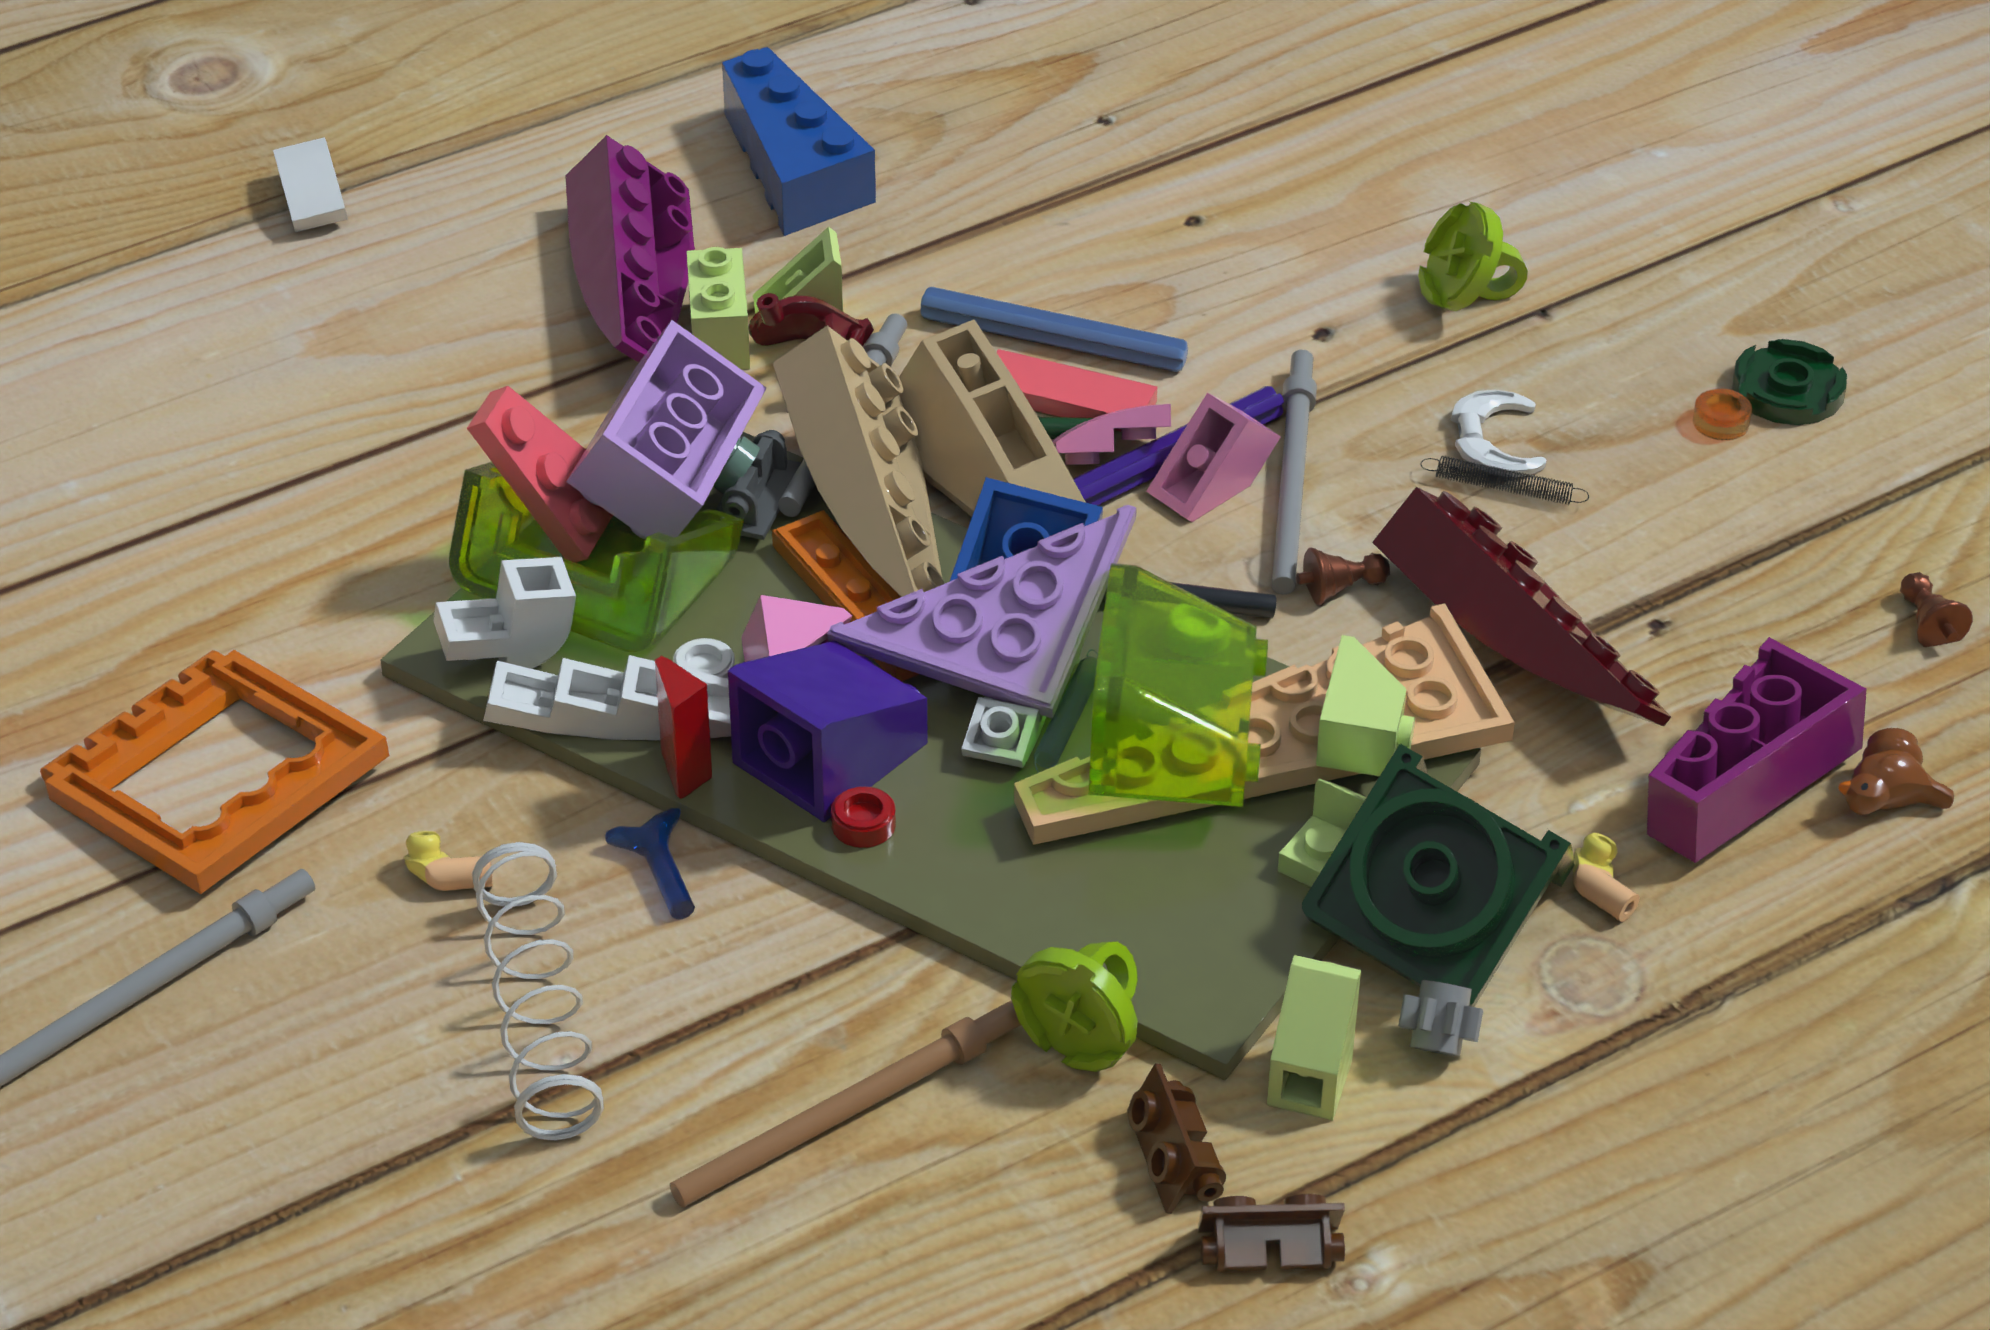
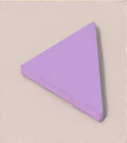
(1005, 624)

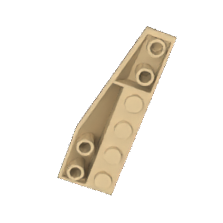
(976, 421)
(863, 455)

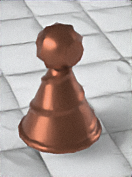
(1330, 574)
(1938, 618)

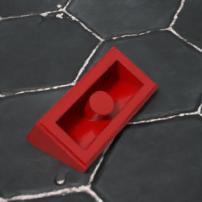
(683, 726)

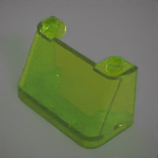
(625, 589)
(1172, 695)

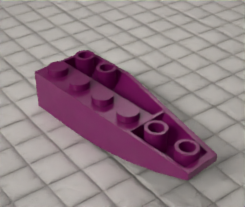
(629, 243)

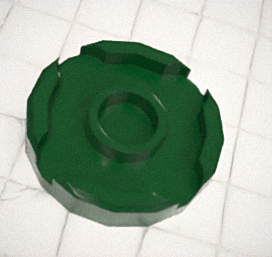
(1790, 382)

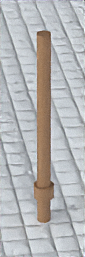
(958, 1044)

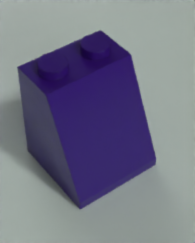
(821, 723)

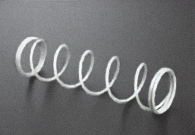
(481, 894)

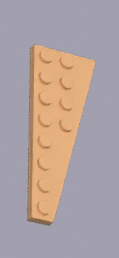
(1431, 658)

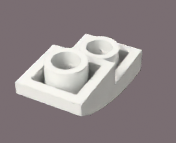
(310, 184)
(1002, 732)

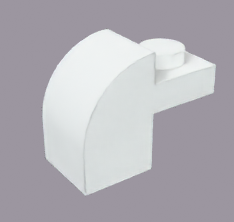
(520, 625)

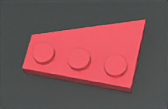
(536, 464)

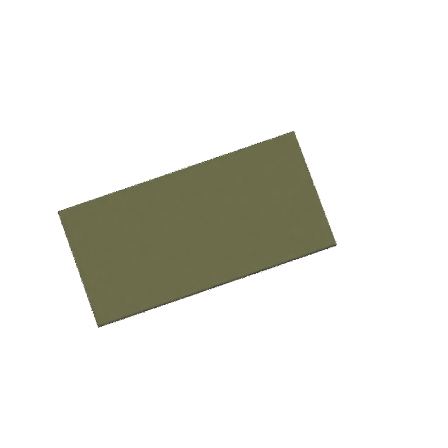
(1182, 891)

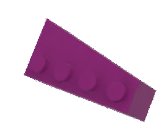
(1754, 750)

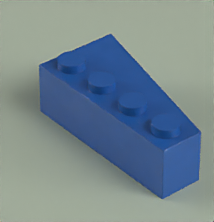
(795, 143)

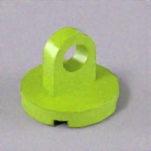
(1464, 256)
(1077, 1004)

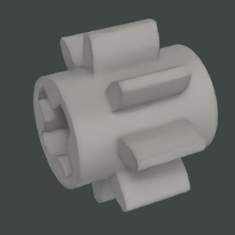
(1440, 1018)

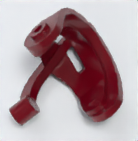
(801, 318)

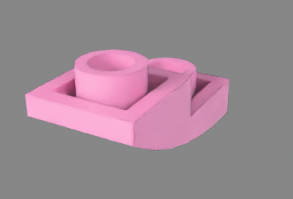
(1096, 435)

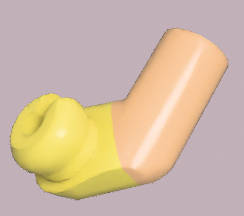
(437, 867)
(1595, 878)

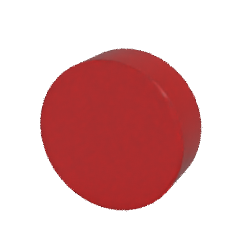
(863, 817)

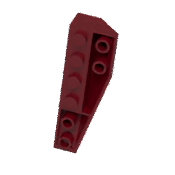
(1506, 604)

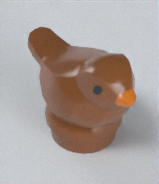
(1893, 776)

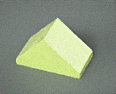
(810, 273)

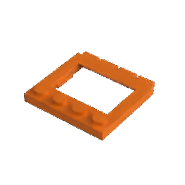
(249, 821)

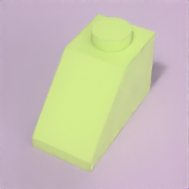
(1362, 713)

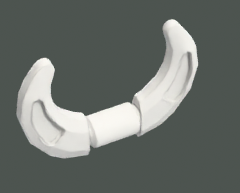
(1471, 412)

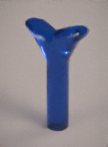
(652, 843)

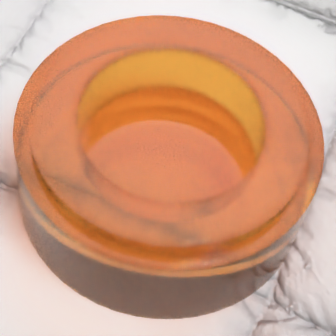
(1722, 414)

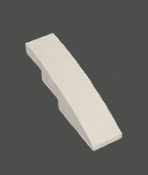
(593, 700)

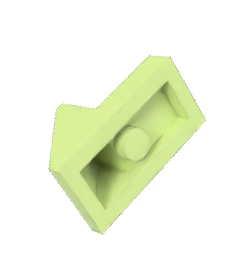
(1319, 836)

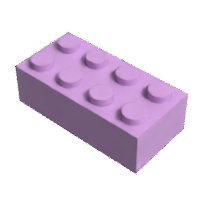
(667, 435)

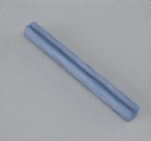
(1055, 329)

